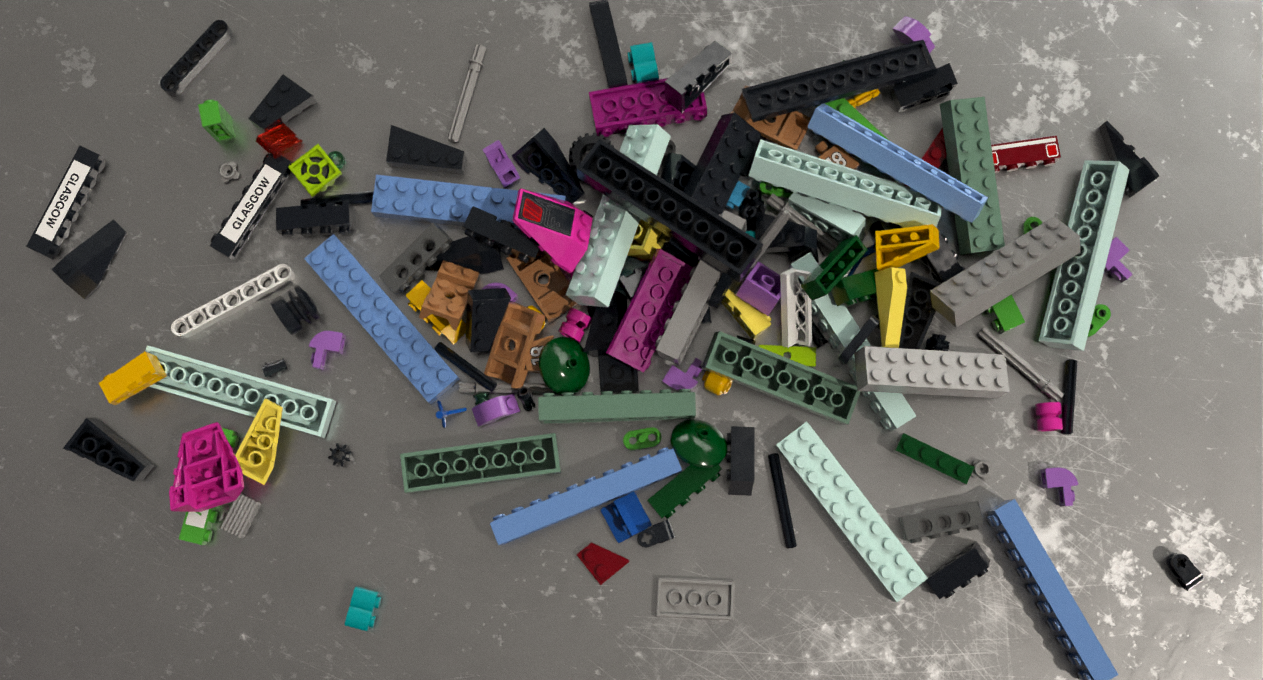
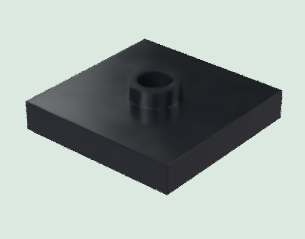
(616, 375)

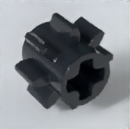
(937, 343)
(345, 457)

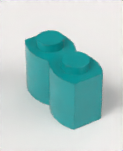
(644, 63)
(362, 608)

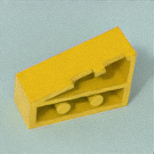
(904, 245)
(440, 324)
(132, 378)

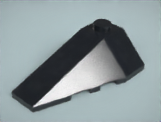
(547, 162)
(472, 255)

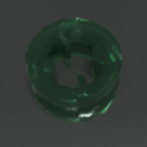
(339, 155)
(480, 398)

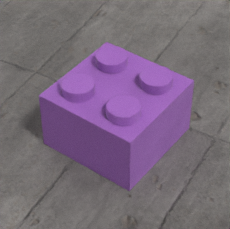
(761, 289)

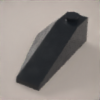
(1140, 170)
(88, 262)

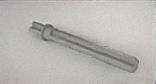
(466, 94)
(797, 218)
(766, 239)
(1021, 364)
(475, 387)

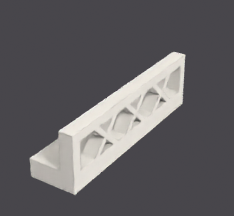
(792, 306)

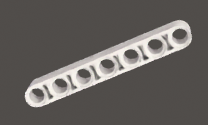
(224, 301)

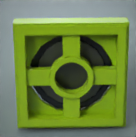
(316, 171)

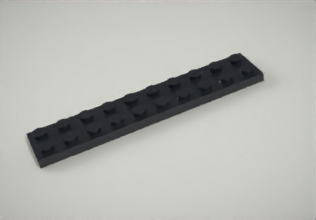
(838, 81)

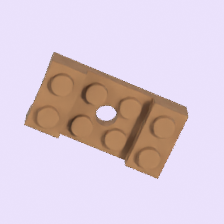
(786, 130)
(450, 282)
(550, 296)
(520, 326)

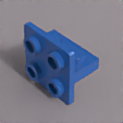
(626, 517)

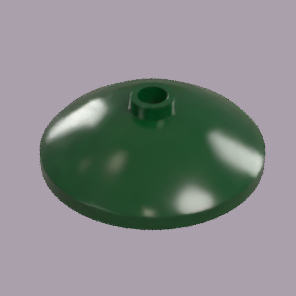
(556, 366)
(698, 443)

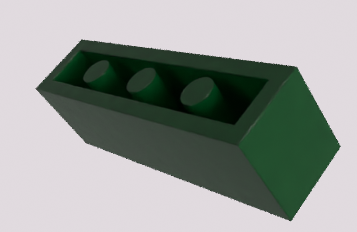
(834, 267)
(855, 288)
(933, 459)
(680, 489)

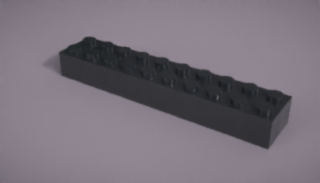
(669, 210)

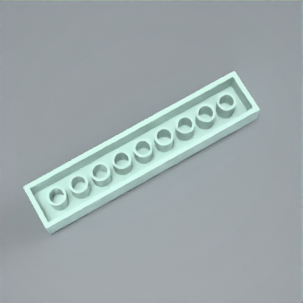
(843, 186)
(614, 225)
(1080, 278)
(841, 330)
(242, 392)
(851, 512)

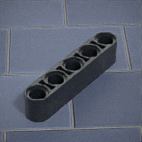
(608, 43)
(194, 67)

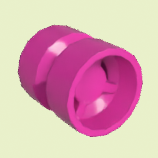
(575, 324)
(1049, 416)

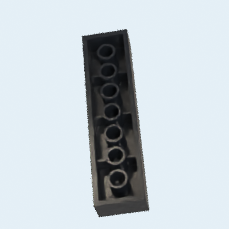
(717, 172)

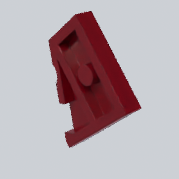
(601, 562)

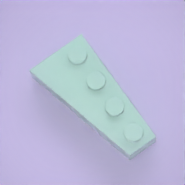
(829, 218)

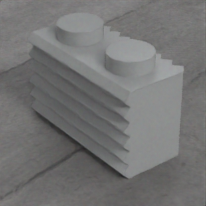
(239, 515)

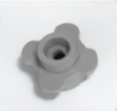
(233, 172)
(986, 469)

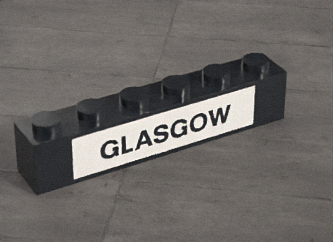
(66, 202)
(251, 206)

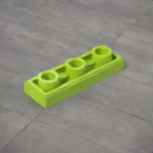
(802, 355)

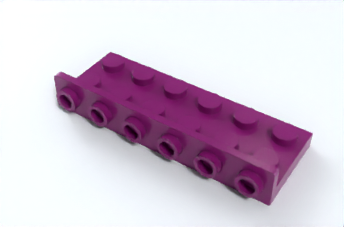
(639, 105)
(649, 311)

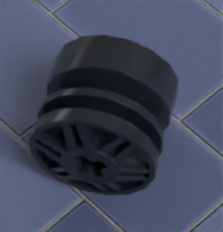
(295, 310)

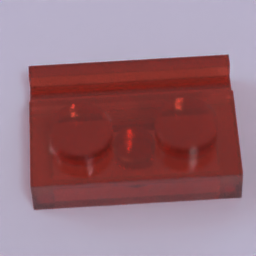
(279, 140)

